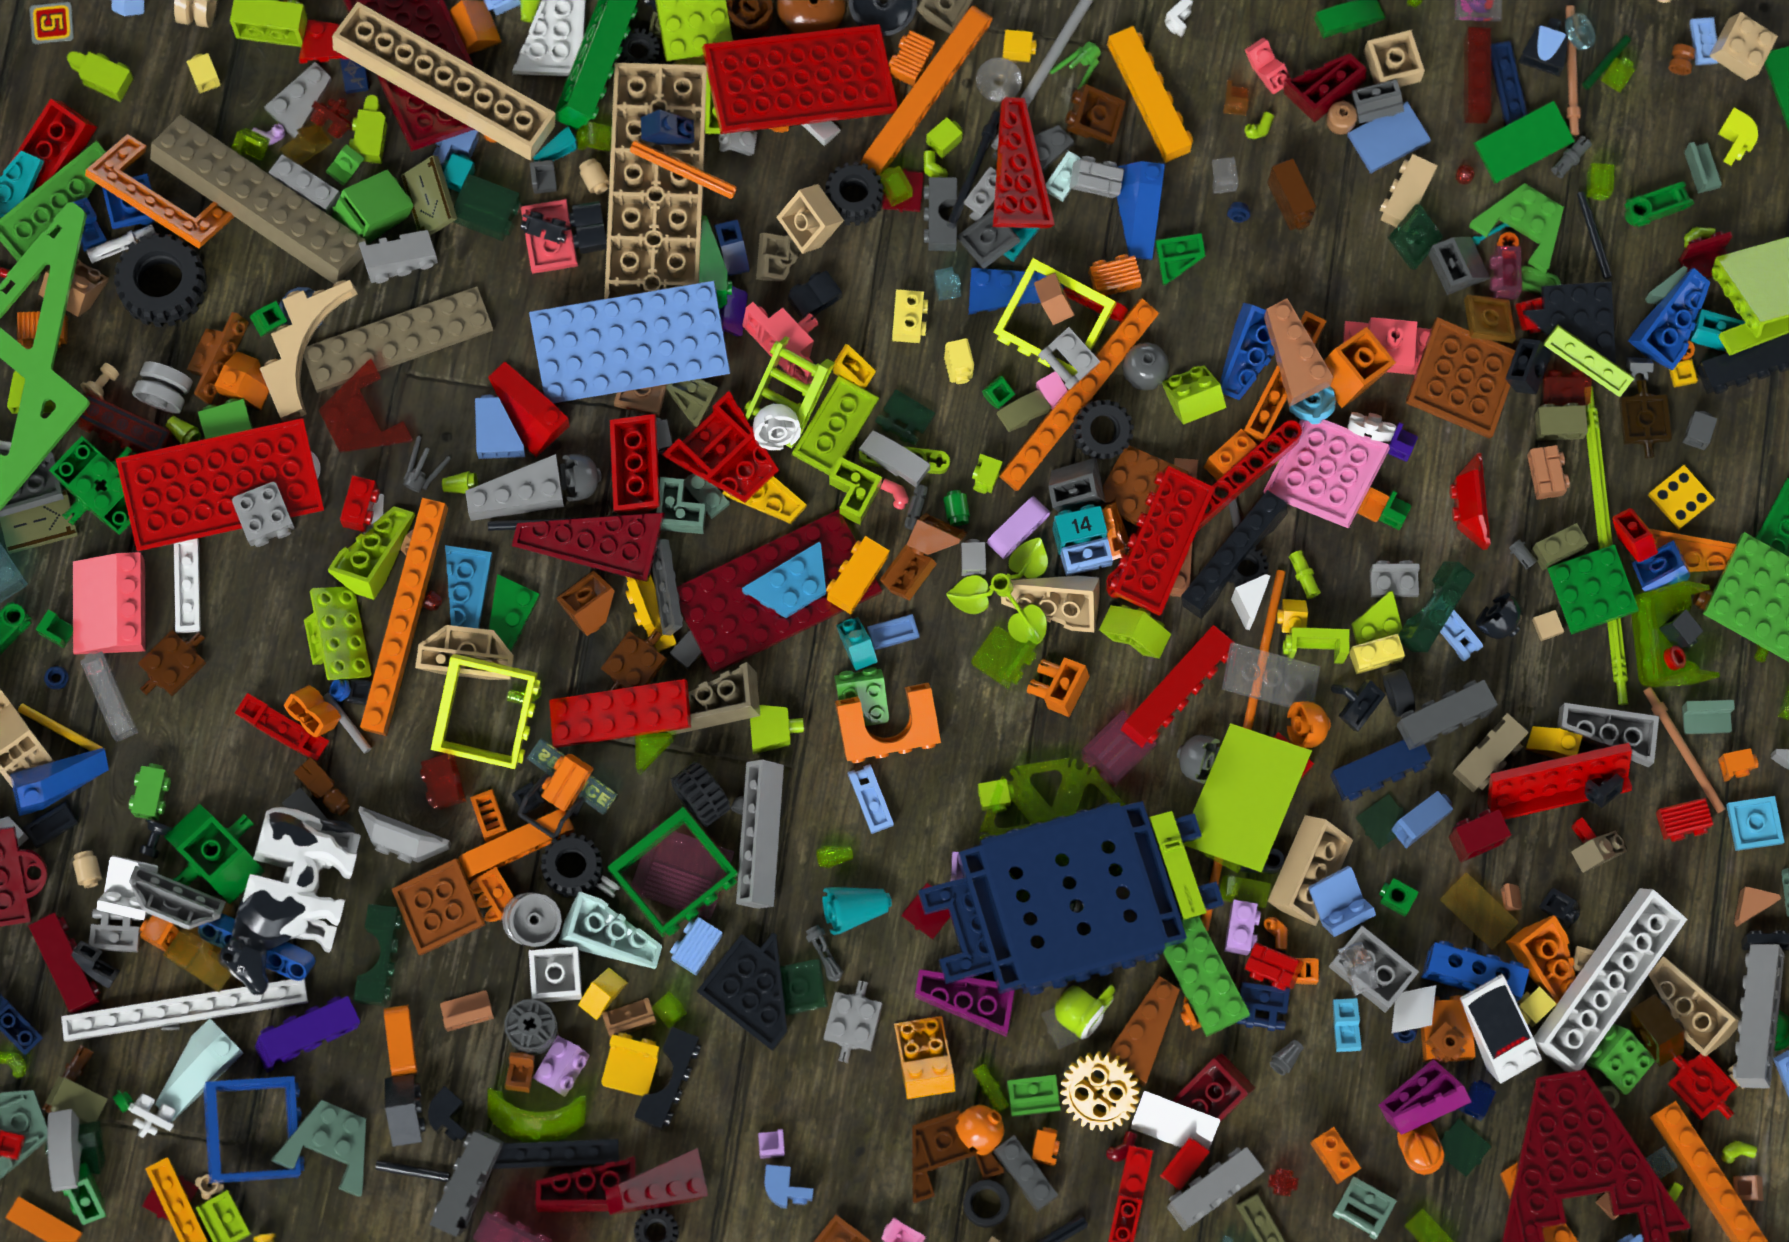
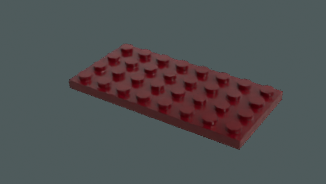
(431, 20)
(735, 625)

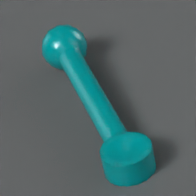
(1476, 239)

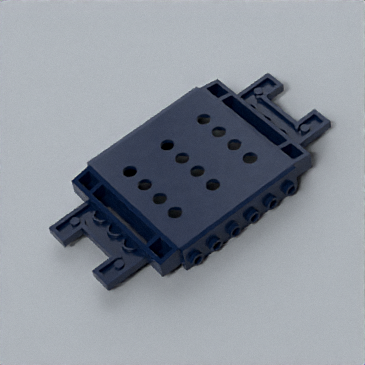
(991, 917)

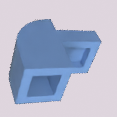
(460, 144)
(778, 1190)

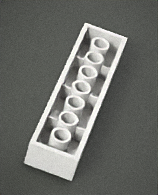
(1609, 980)

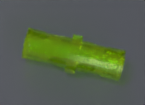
(991, 1088)

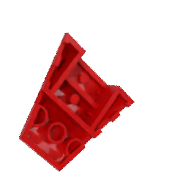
(725, 452)

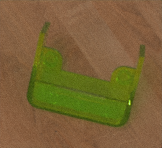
(1651, 643)

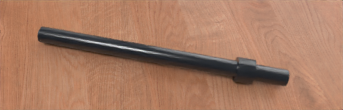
(988, 134)

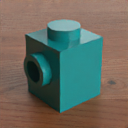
(456, 171)

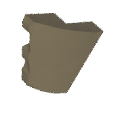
(775, 257)

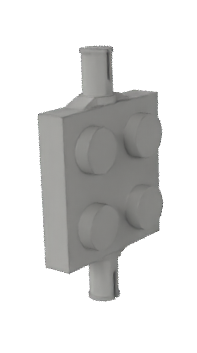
(853, 1021)

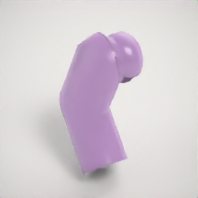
(275, 135)

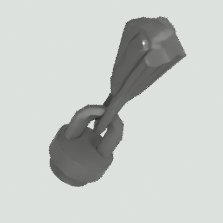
(832, 969)

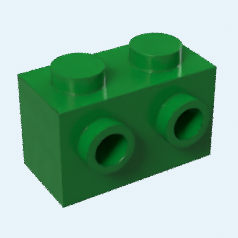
(86, 1199)

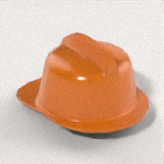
(1422, 1149)

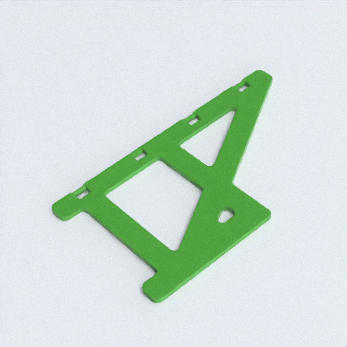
(33, 434)

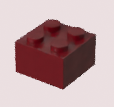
(1479, 835)

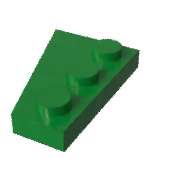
(511, 610)

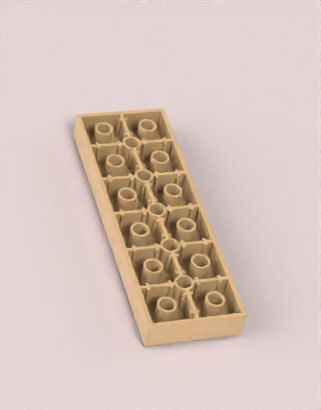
(650, 208)

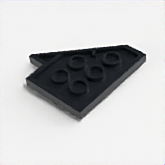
(1582, 311)
(750, 989)

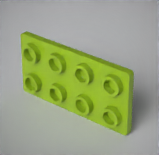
(337, 634)

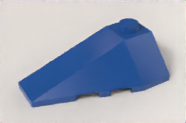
(1668, 327)

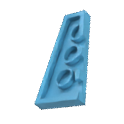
(467, 584)

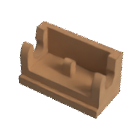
(629, 1018)

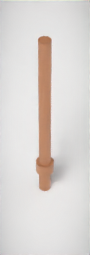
(1573, 110)
(1660, 709)

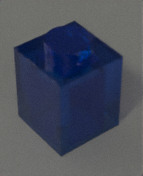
(1481, 1098)

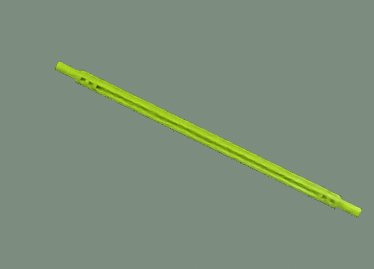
(1604, 540)

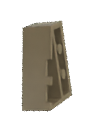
(1491, 754)

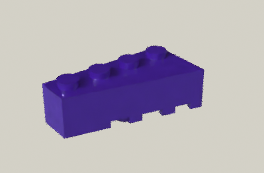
(306, 1032)

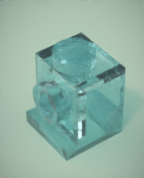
(947, 284)

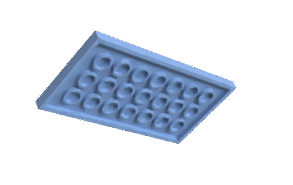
(630, 342)

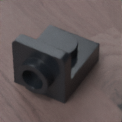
(1605, 792)
(1562, 906)

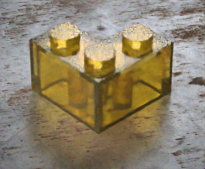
(198, 959)

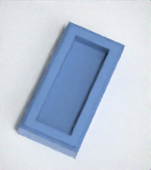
(893, 632)

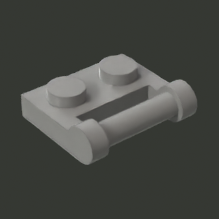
(1075, 352)

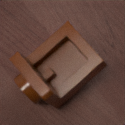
(520, 1072)

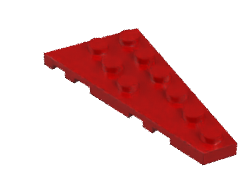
(1020, 184)

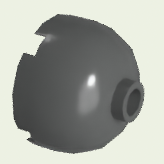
(1145, 366)
(579, 476)
(1198, 757)

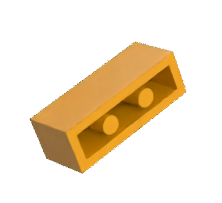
(857, 574)

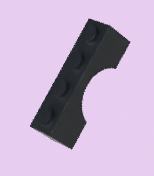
(656, 1107)

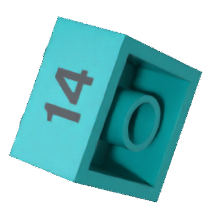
(1078, 526)

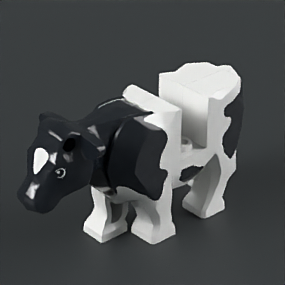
(288, 909)

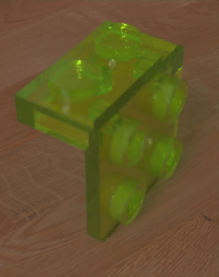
(1004, 657)

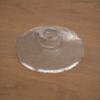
(1001, 70)

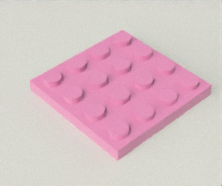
(1328, 471)

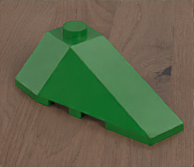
(712, 264)

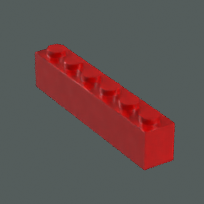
(1177, 686)

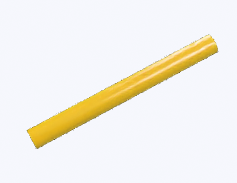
(58, 728)

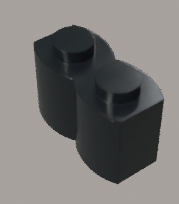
(589, 227)
(815, 295)

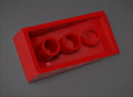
(56, 138)

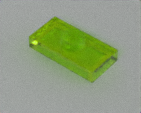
(1426, 1229)

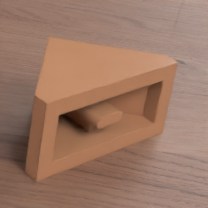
(1053, 299)
(1753, 902)

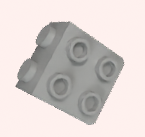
(263, 514)

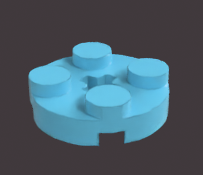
(1315, 411)

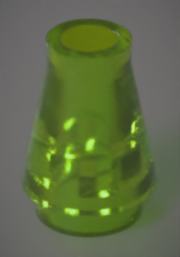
(833, 855)

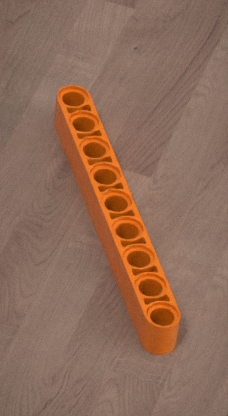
(926, 90)

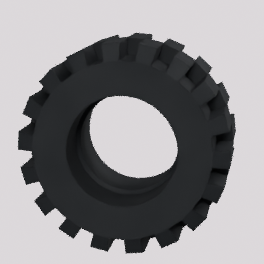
(860, 177)
(1121, 424)
(700, 794)
(571, 845)

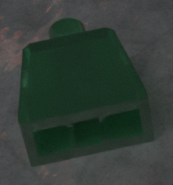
(91, 1146)

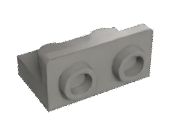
(982, 195)
(1399, 578)

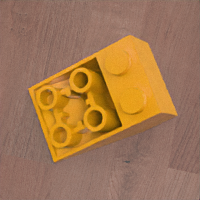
(924, 1057)

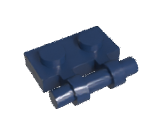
(1264, 999)

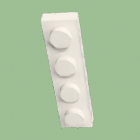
(187, 586)

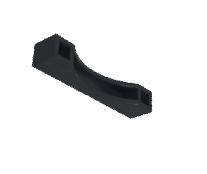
(1212, 579)

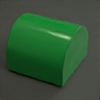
(998, 392)

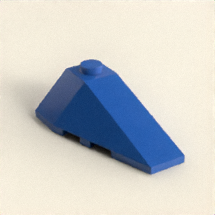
(1140, 206)
(1247, 353)
(50, 782)

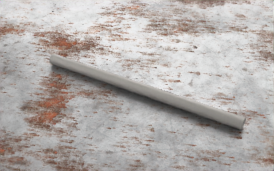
(1052, 55)

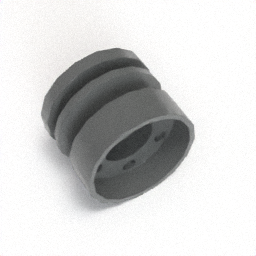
(535, 1040)

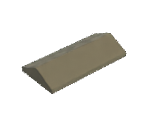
(943, 13)

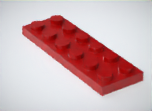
(620, 713)

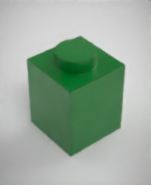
(268, 318)

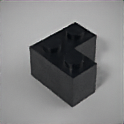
(403, 1109)

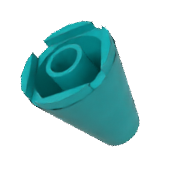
(853, 906)

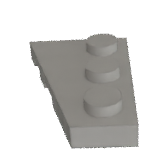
(293, 104)

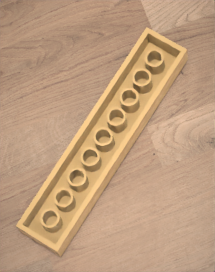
(444, 81)

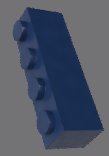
(1378, 768)

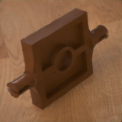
(634, 661)
(171, 663)

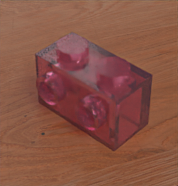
(1506, 272)

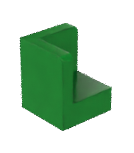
(1395, 512)
(55, 629)

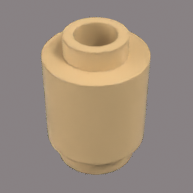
(594, 176)
(87, 869)

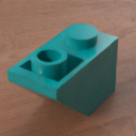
(857, 643)

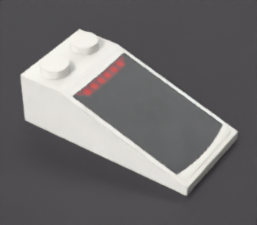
(1500, 1029)

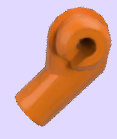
(1278, 930)

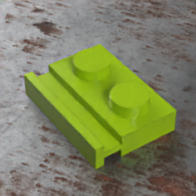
(223, 1219)

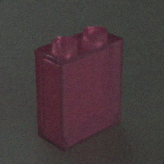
(1114, 751)

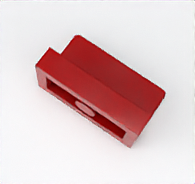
(1185, 1163)

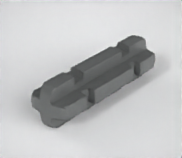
(916, 506)

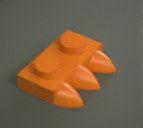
(495, 894)

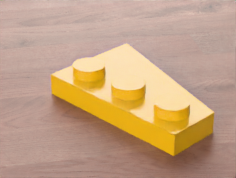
(775, 500)

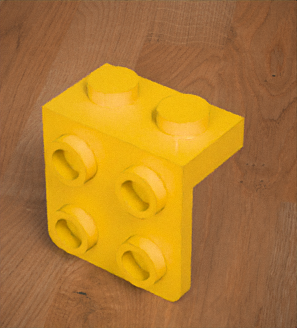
(630, 1064)

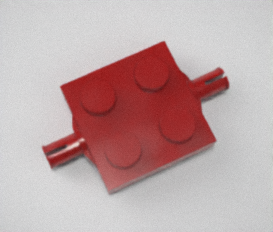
(1702, 1086)

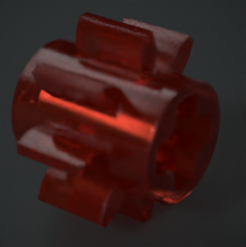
(1283, 1182)

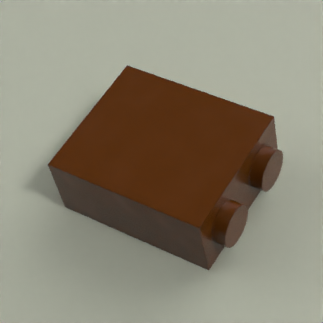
(1291, 195)

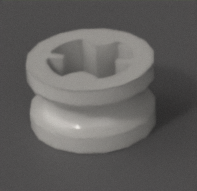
(607, 886)

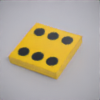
(1681, 497)

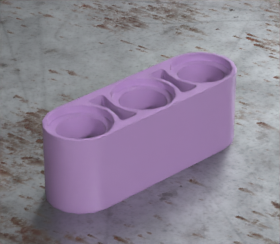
(1018, 527)

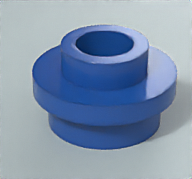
(340, 689)

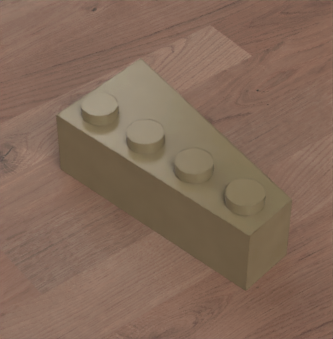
(724, 700)

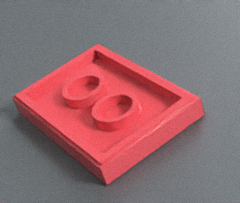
(545, 254)

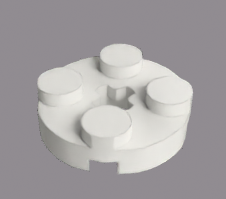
(1371, 426)

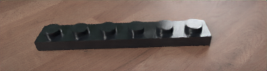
(558, 1153)

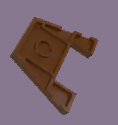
(938, 1145)

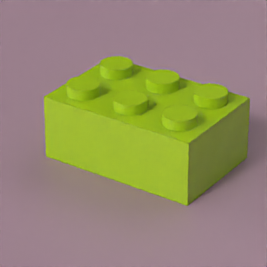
(269, 21)

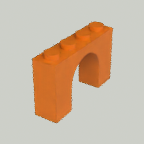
(919, 732)

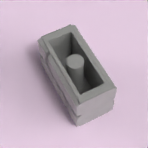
(1096, 177)

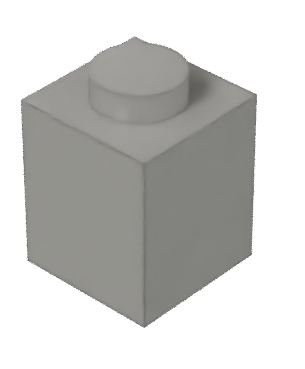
(973, 558)

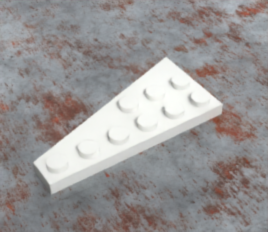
(553, 39)

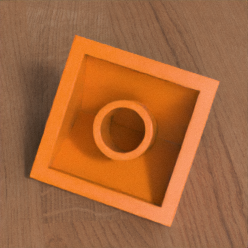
(474, 25)

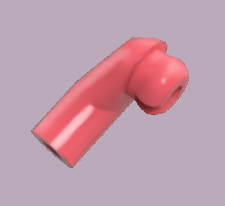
(898, 491)

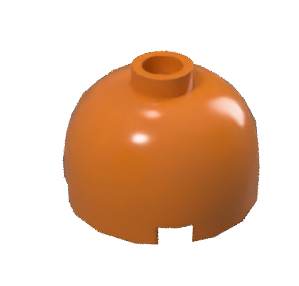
(1308, 724)
(980, 1128)

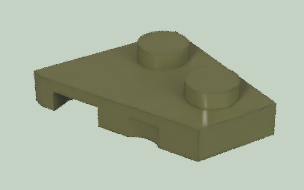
(693, 398)

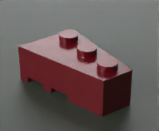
(1322, 87)

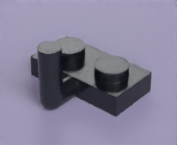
(1361, 703)

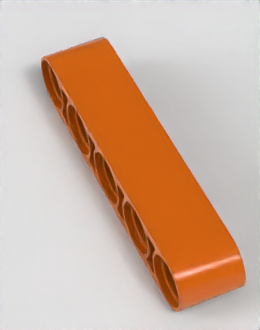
(512, 845)

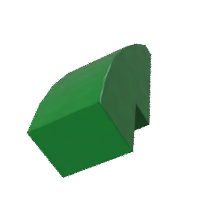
(1348, 17)

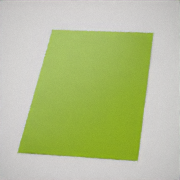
(1247, 796)

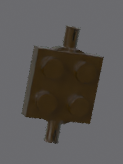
(1645, 419)

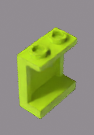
(1318, 639)

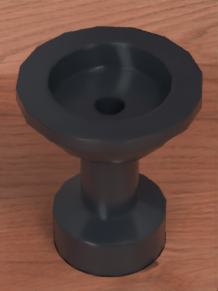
(156, 830)

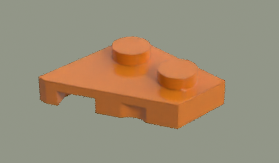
(1116, 531)

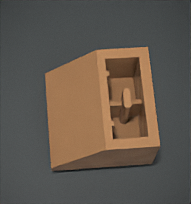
(85, 288)

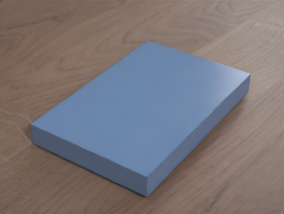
(1388, 138)

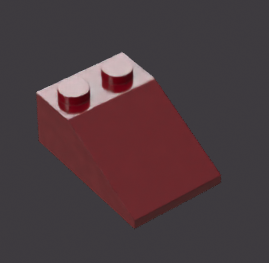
(1216, 1089)

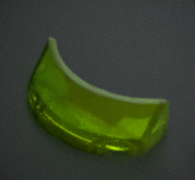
(535, 1126)

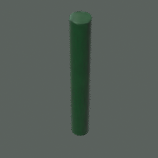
(1606, 62)

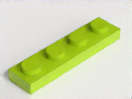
(1588, 360)

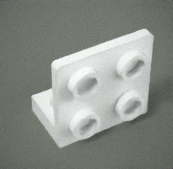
(118, 893)

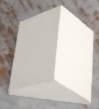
(1248, 599)

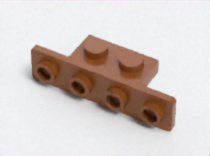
(213, 352)

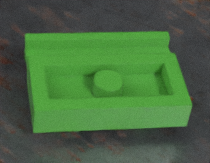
(1033, 1095)

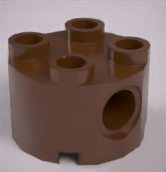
(750, 17)

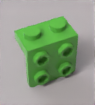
(871, 691)
(1621, 1058)

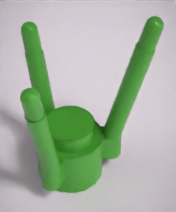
(1085, 55)

